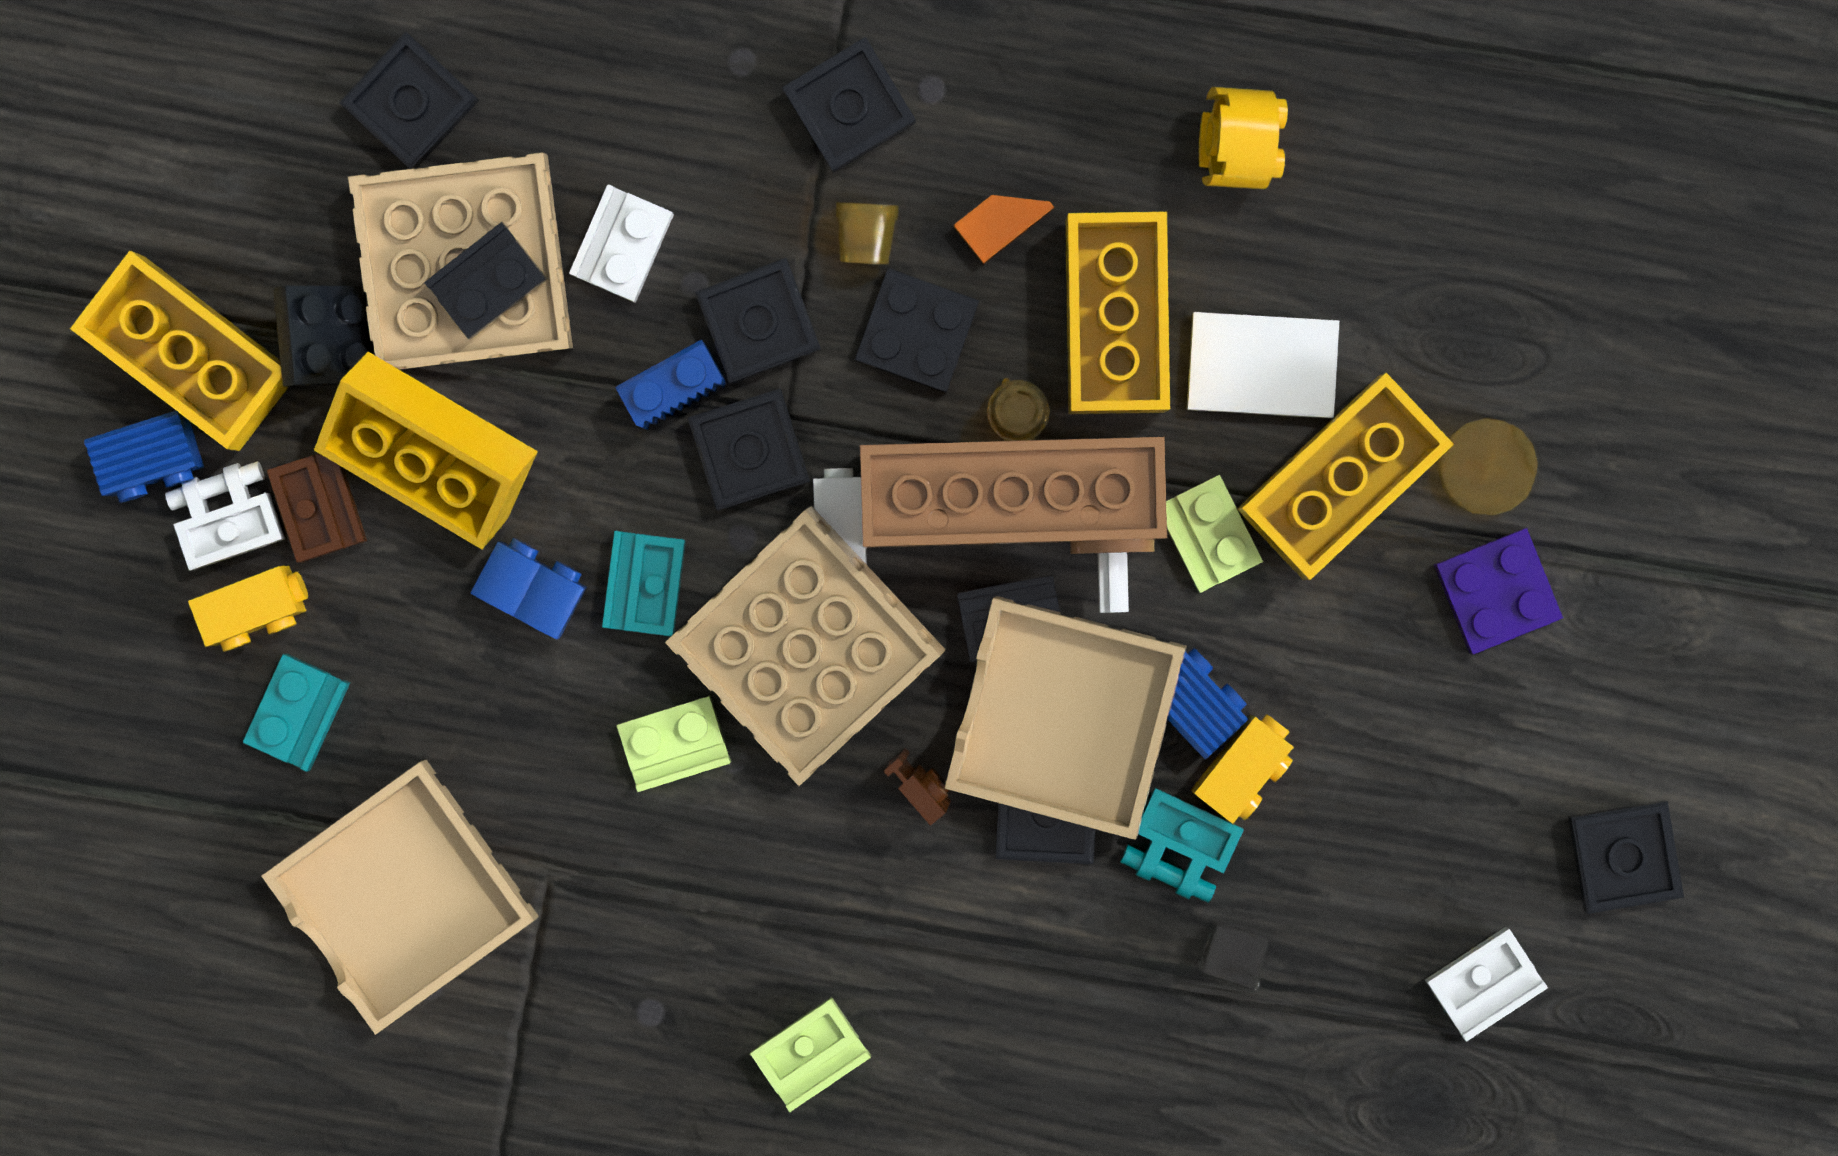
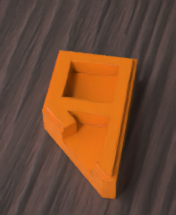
(999, 223)

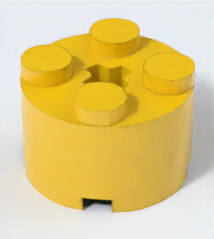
(1242, 138)

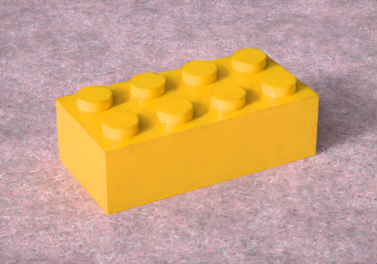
(1117, 312)
(182, 351)
(424, 450)
(1345, 476)

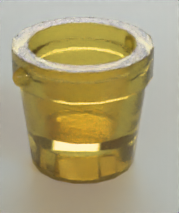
(866, 232)
(1018, 410)

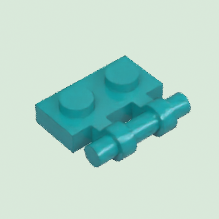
(1188, 831)

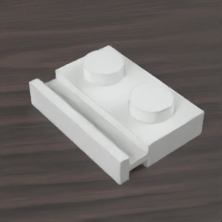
(621, 243)
(1486, 983)

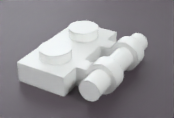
(228, 530)

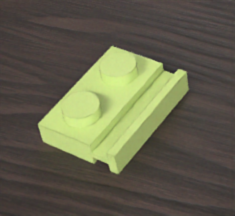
(1210, 534)
(674, 743)
(810, 1054)

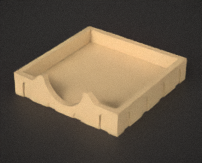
(424, 219)
(805, 645)
(1065, 717)
(400, 896)

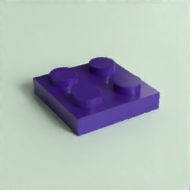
(1498, 591)

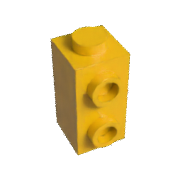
(249, 605)
(1244, 767)

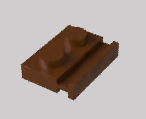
(316, 507)
(921, 788)

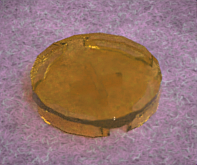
(1488, 467)

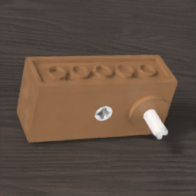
(1079, 491)

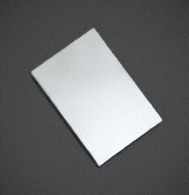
(1263, 365)

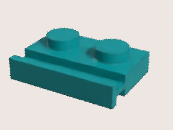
(644, 583)
(296, 712)

